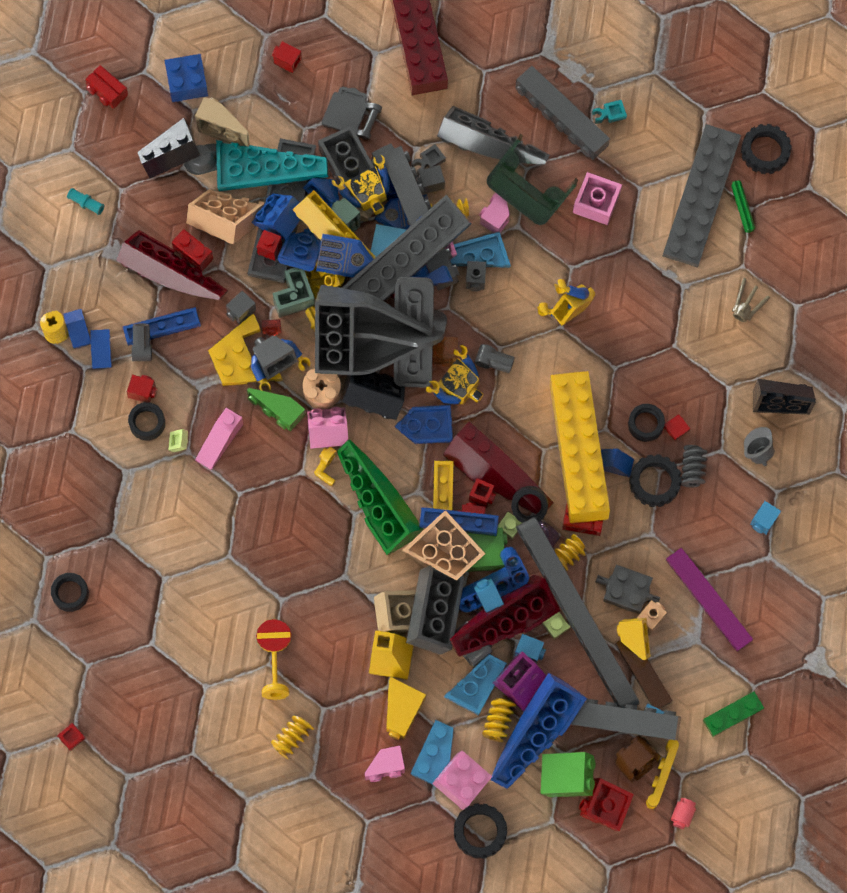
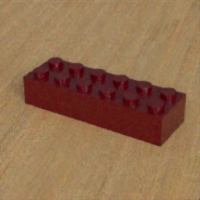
(420, 46)

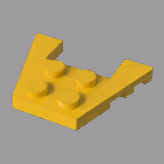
(233, 358)

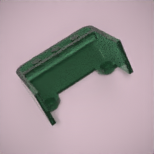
(521, 193)

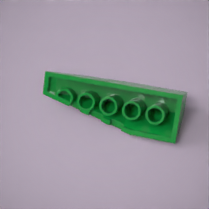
(383, 506)

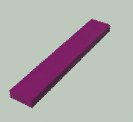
(709, 599)

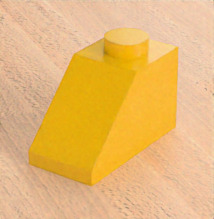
(635, 636)

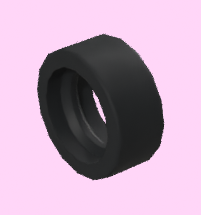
(142, 407)
(642, 436)
(534, 491)
(69, 607)

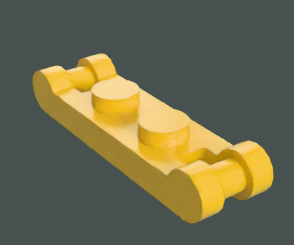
(665, 766)

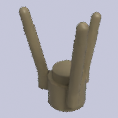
(743, 311)

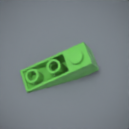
(282, 408)

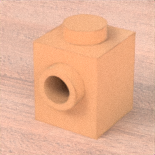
(654, 613)

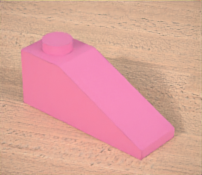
(219, 438)

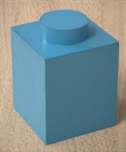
(765, 518)
(488, 595)
(531, 647)

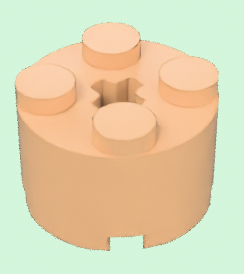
(328, 396)

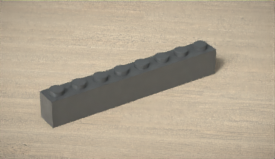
(414, 204)

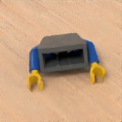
(273, 357)

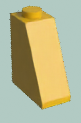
(402, 708)

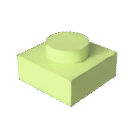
(178, 440)
(509, 525)
(556, 625)

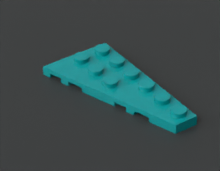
(260, 166)

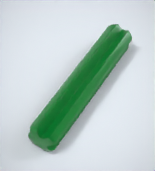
(743, 207)

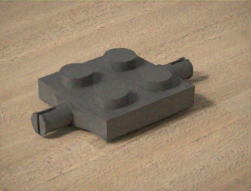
(627, 589)

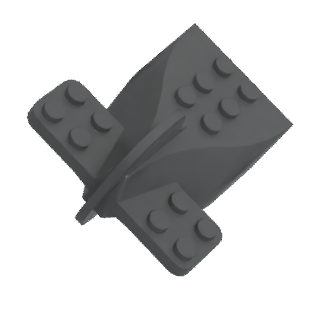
(364, 334)

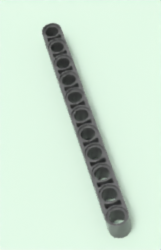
(577, 613)

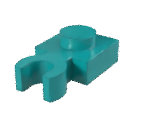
(612, 111)

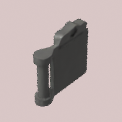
(348, 109)

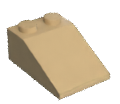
(219, 123)
(394, 610)

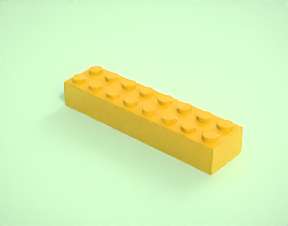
(579, 447)

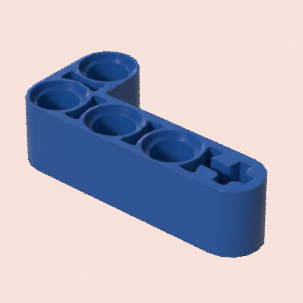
(505, 574)

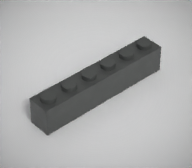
(562, 113)
(628, 719)

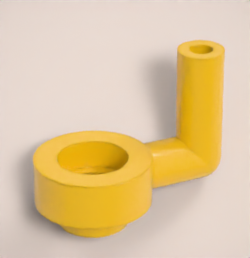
(327, 457)

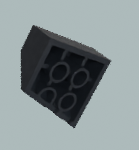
(169, 150)
(374, 394)
(782, 397)

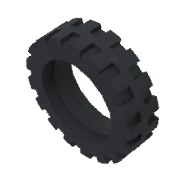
(766, 166)
(667, 465)
(480, 852)

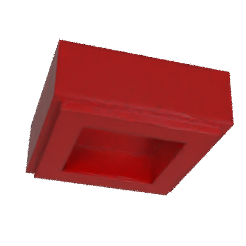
(676, 427)
(71, 737)

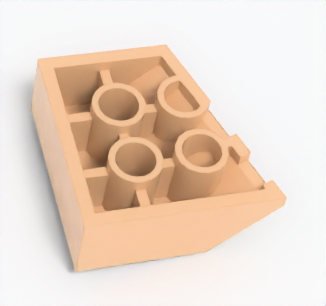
(223, 215)
(445, 547)

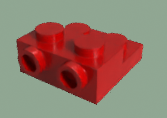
(606, 805)

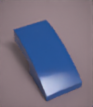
(101, 348)

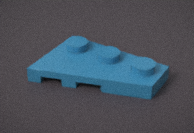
(482, 249)
(477, 686)
(435, 753)

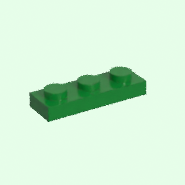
(733, 714)

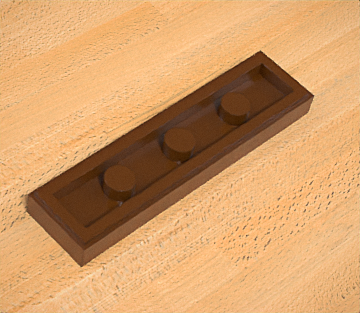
(646, 677)

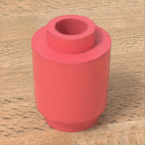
(683, 813)

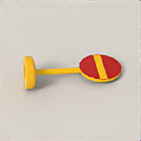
(274, 637)

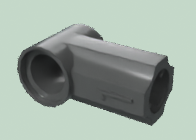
(141, 343)
(489, 357)

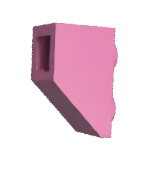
(496, 215)
(386, 763)

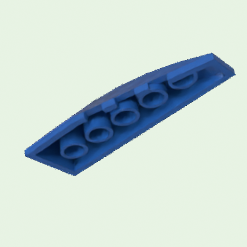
(541, 723)

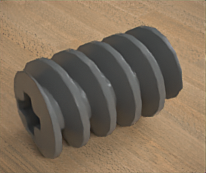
(692, 466)

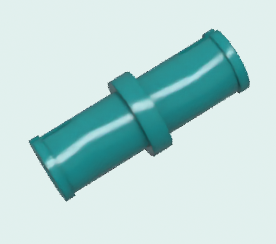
(85, 201)

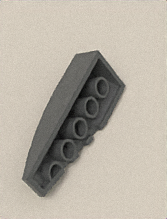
(478, 136)

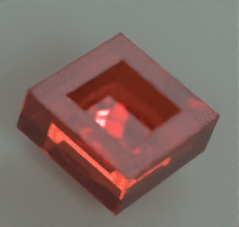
(271, 327)

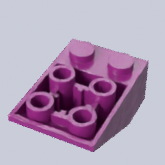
(520, 680)

